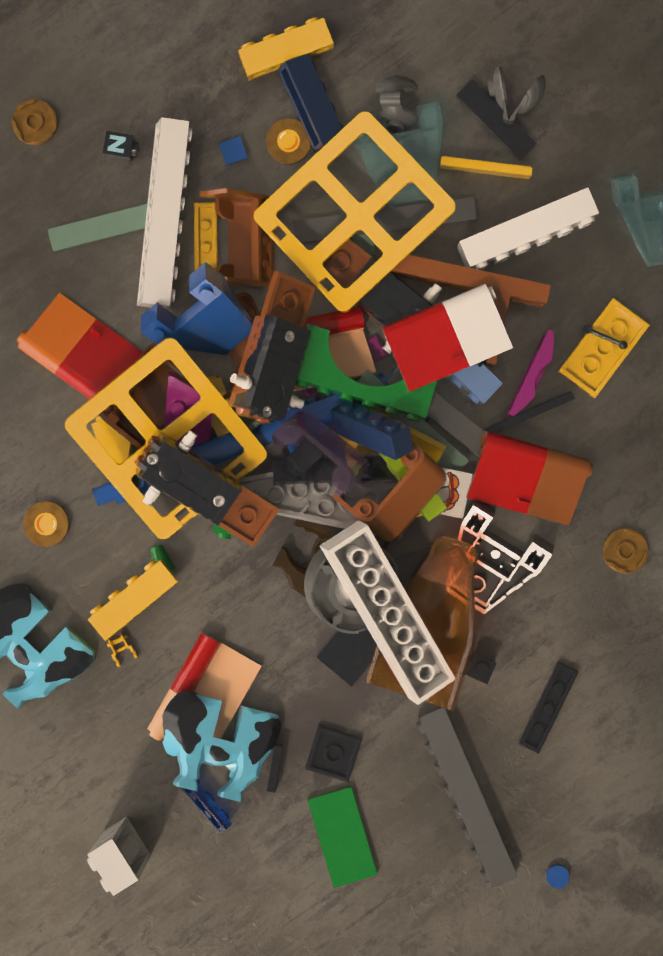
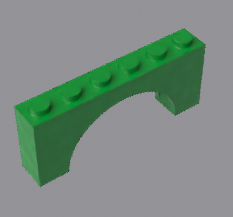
(321, 372)

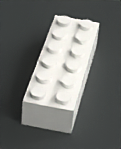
(528, 229)
(118, 856)

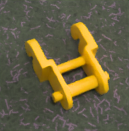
(123, 638)

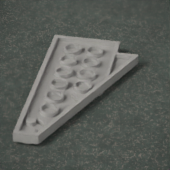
(314, 500)

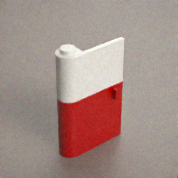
(447, 337)

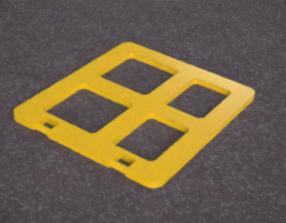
(359, 215)
(118, 393)

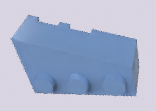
(477, 381)

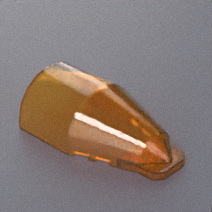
(446, 603)

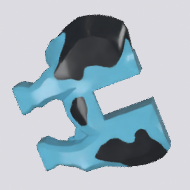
(45, 671)
(189, 733)

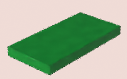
(342, 836)

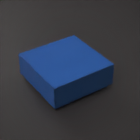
(233, 151)

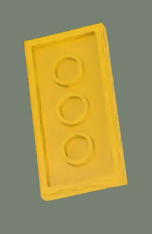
(596, 358)

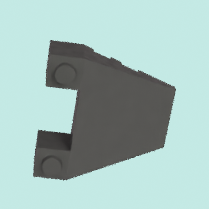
(499, 564)

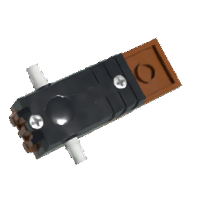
(389, 299)
(274, 352)
(203, 487)

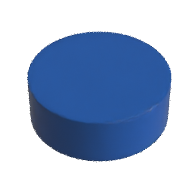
(557, 876)

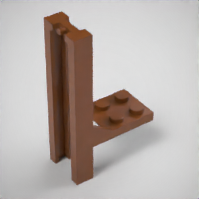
(465, 279)

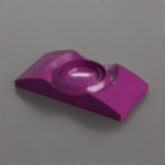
(533, 374)

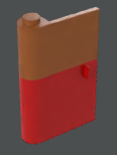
(528, 478)

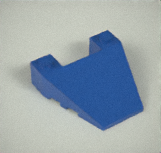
(208, 326)

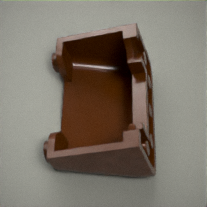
(151, 398)

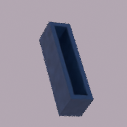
(310, 100)
(372, 429)

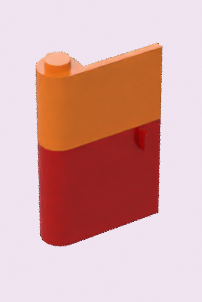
(77, 347)

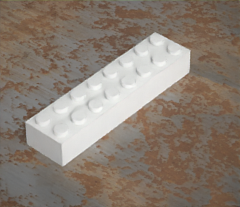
(163, 212)
(387, 612)

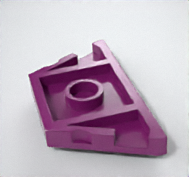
(179, 399)

